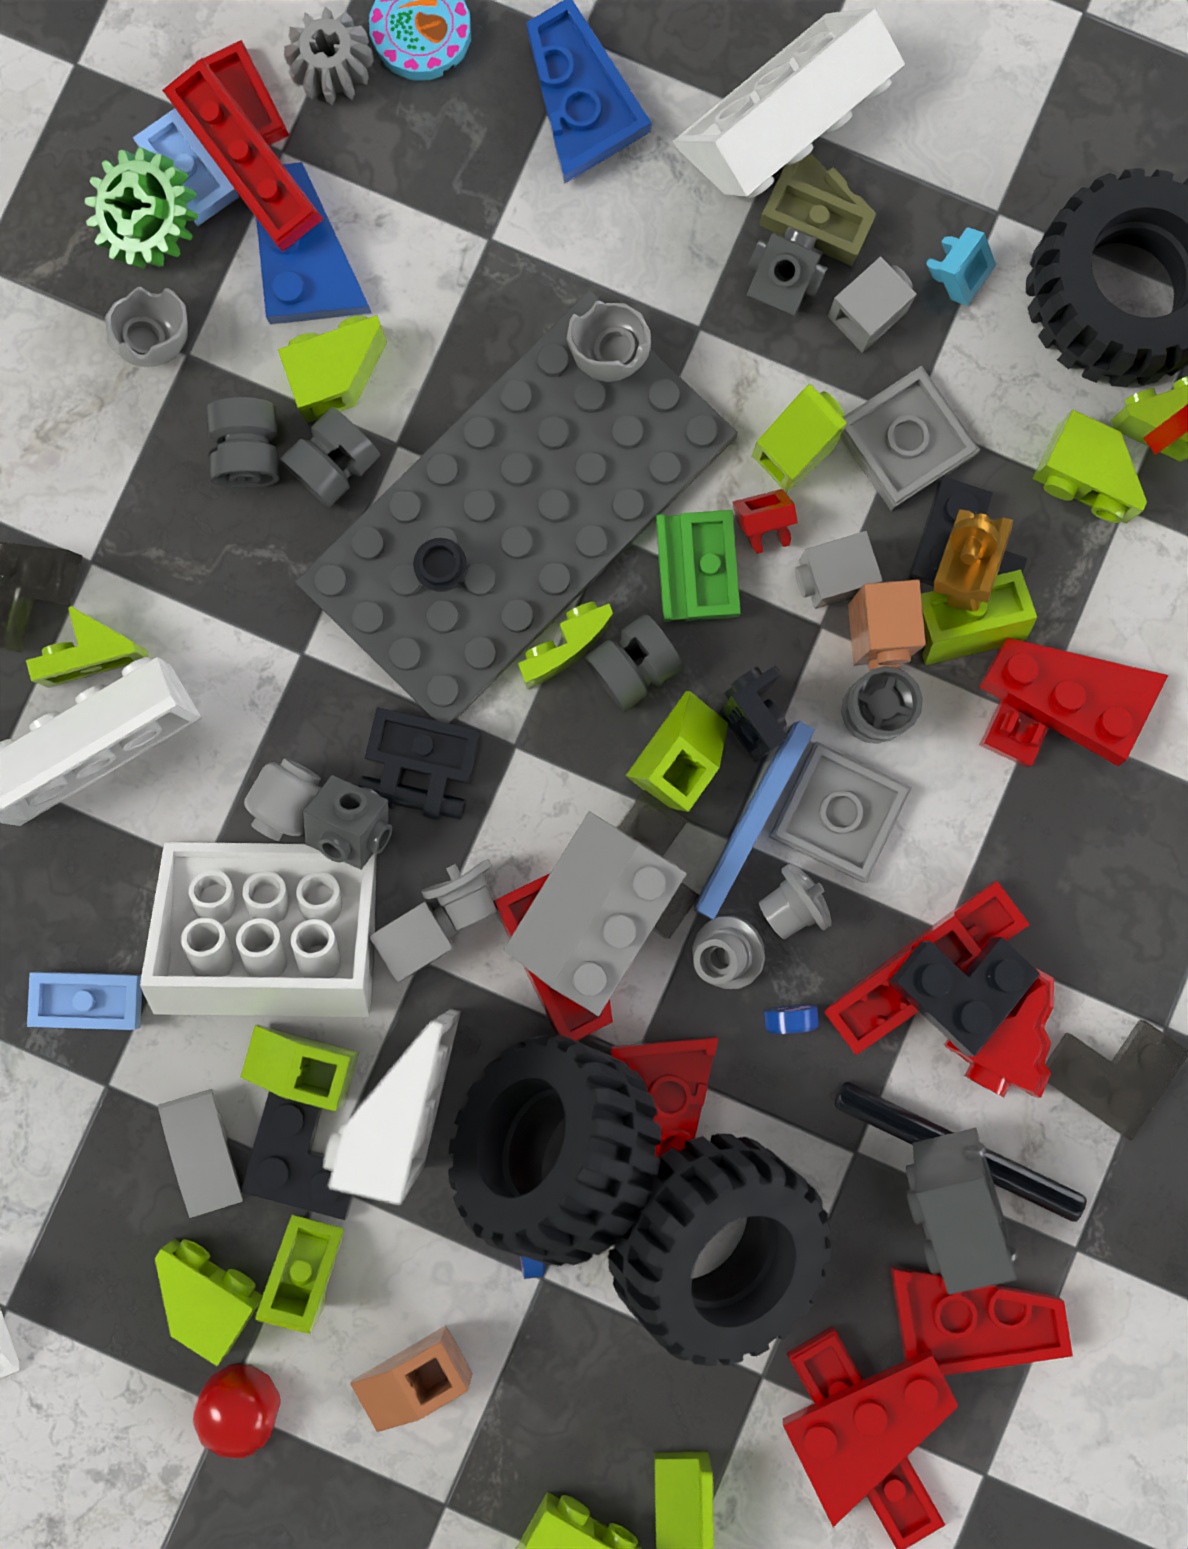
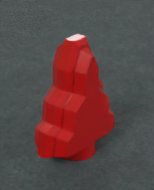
(1018, 1046)

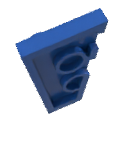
(582, 91)
(312, 274)

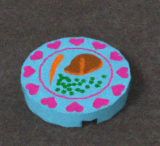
(420, 35)

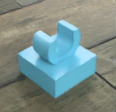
(965, 266)

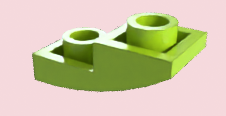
(580, 633)

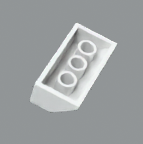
(792, 102)
(91, 738)

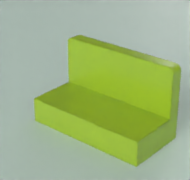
(961, 632)
(683, 1500)

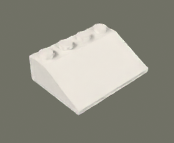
(260, 932)
(391, 1132)

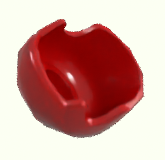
(236, 1411)

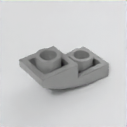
(200, 1153)

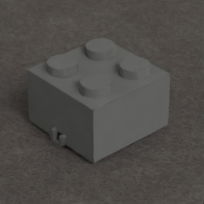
(959, 1212)

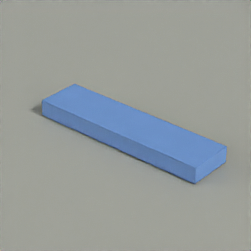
(753, 820)

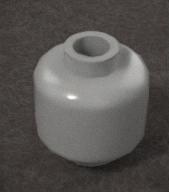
(281, 797)

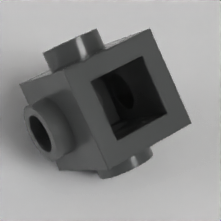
(774, 287)
(347, 822)

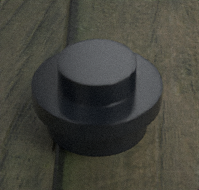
(440, 564)

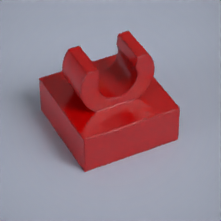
(766, 513)
(1014, 735)

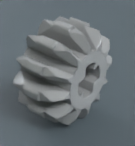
(327, 37)

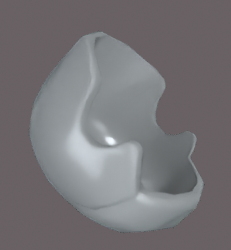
(147, 327)
(609, 341)

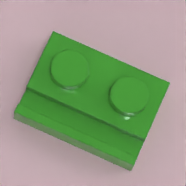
(698, 566)

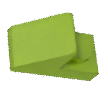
(97, 652)
(300, 1275)

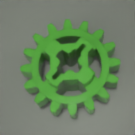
(146, 232)

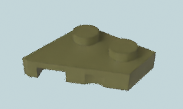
(821, 206)

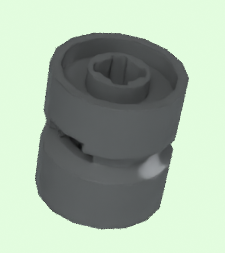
(242, 438)
(316, 470)
(620, 676)
(881, 705)

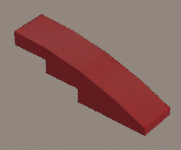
(877, 1008)

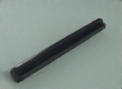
(1004, 1171)

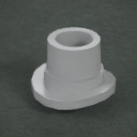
(464, 896)
(795, 904)
(728, 952)

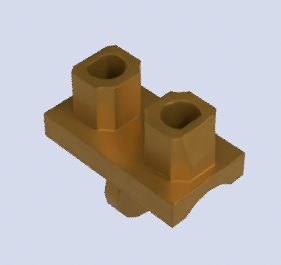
(972, 559)

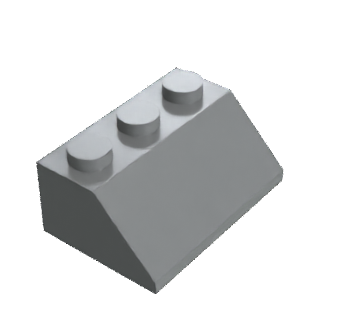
(594, 913)

